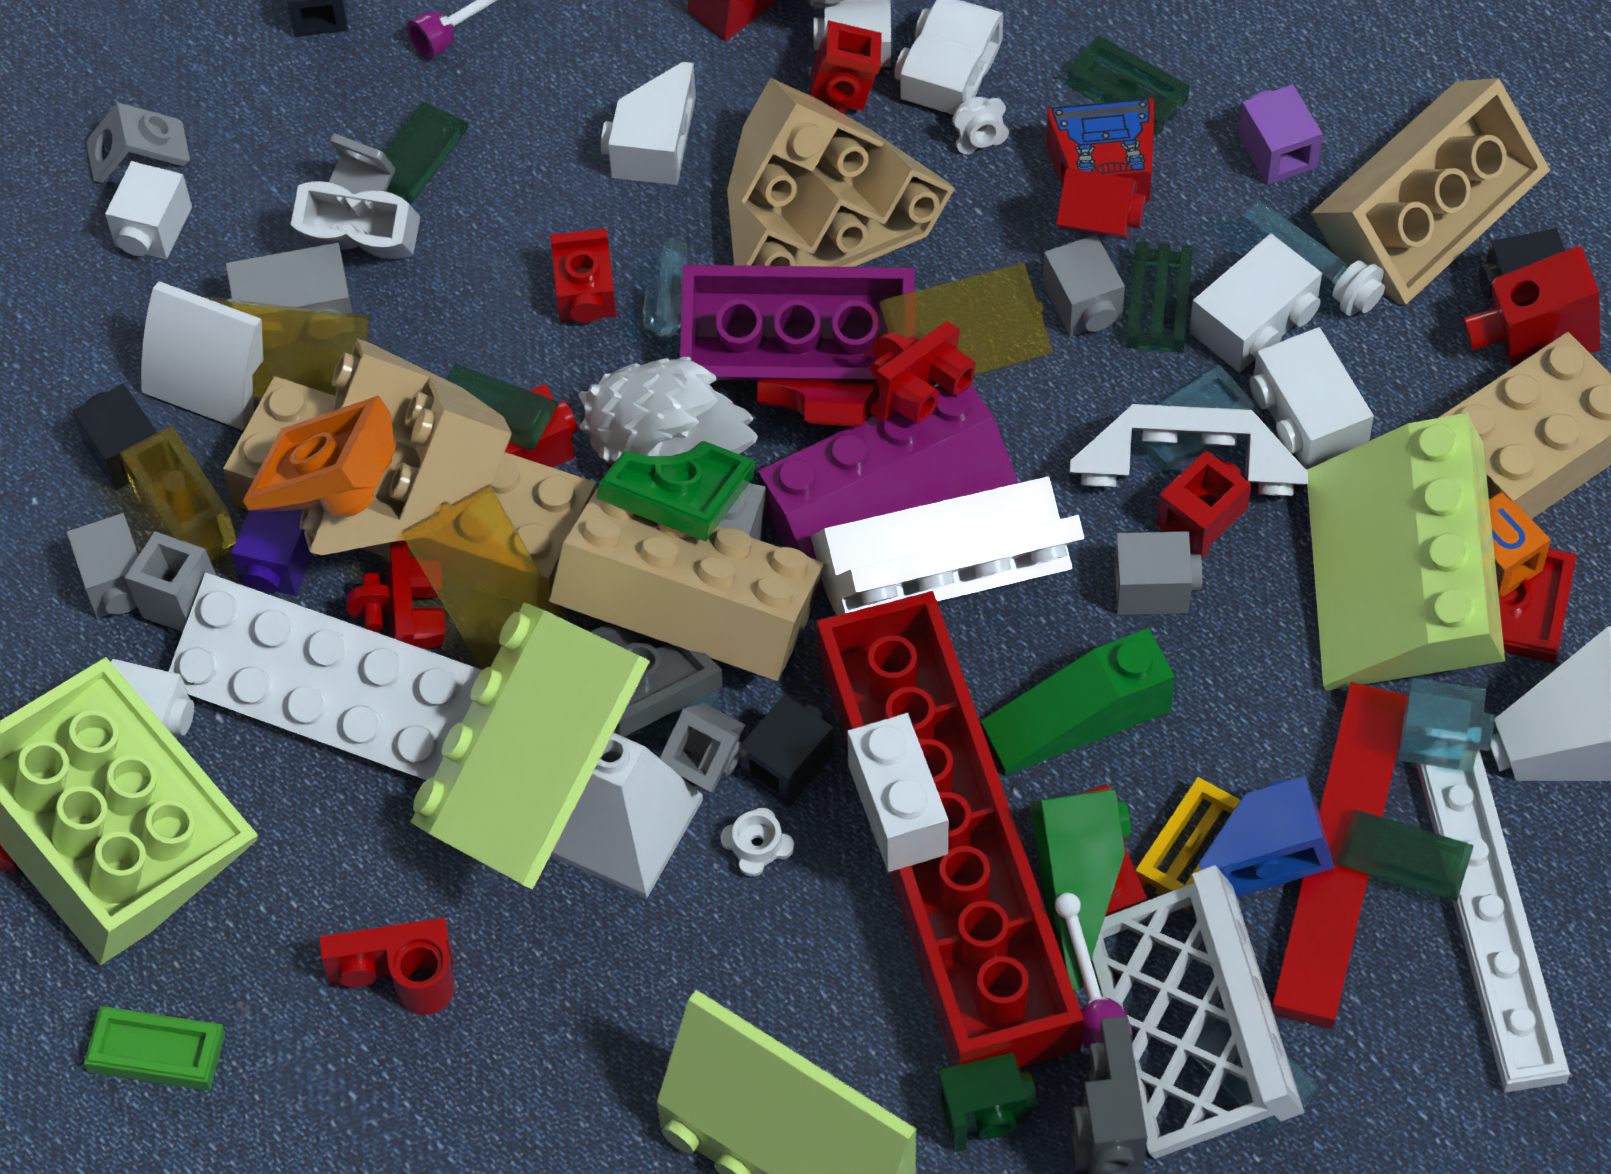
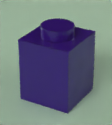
(272, 552)

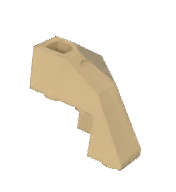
(823, 187)
(442, 452)

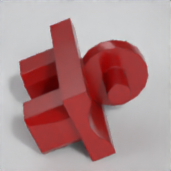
(912, 367)
(394, 601)

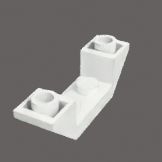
(1266, 457)

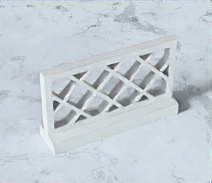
(1245, 1005)

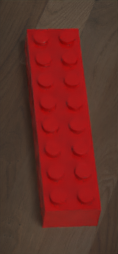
(977, 909)

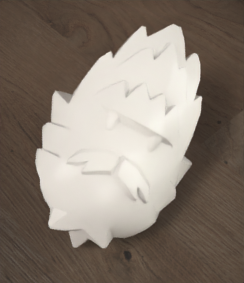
(662, 411)

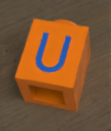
(1517, 543)

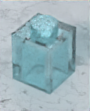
(1445, 725)

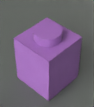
(1280, 134)

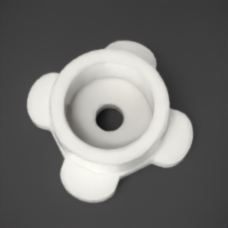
(980, 124)
(751, 825)

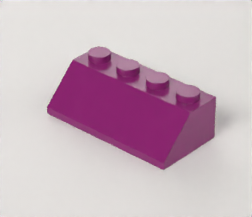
(787, 320)
(886, 469)

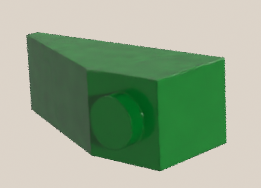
(1083, 703)
(1081, 855)

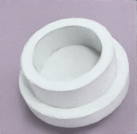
(1359, 288)

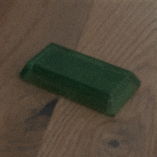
(422, 149)
(522, 409)
(1405, 854)

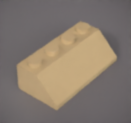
(1434, 187)

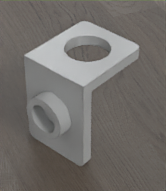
(138, 133)
(360, 166)

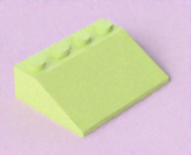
(1405, 555)
(527, 743)
(110, 810)
(768, 1108)

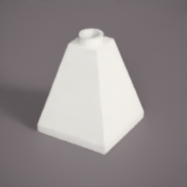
(1562, 722)
(628, 818)

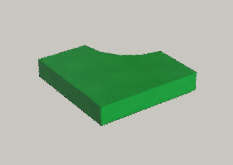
(679, 490)

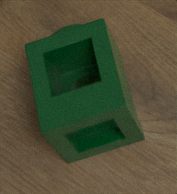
(985, 1098)

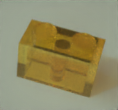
(178, 493)

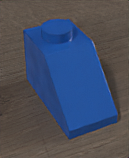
(1271, 838)

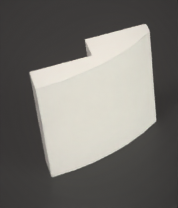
(201, 355)

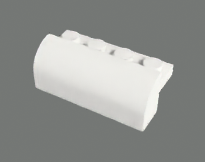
(947, 547)

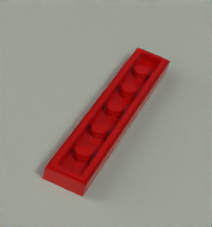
(1333, 899)

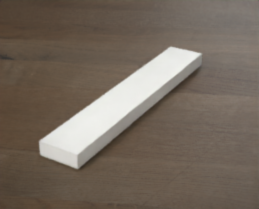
(1496, 932)

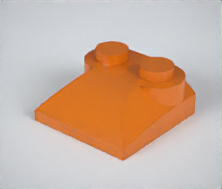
(327, 462)

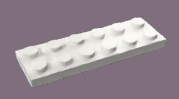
(321, 676)

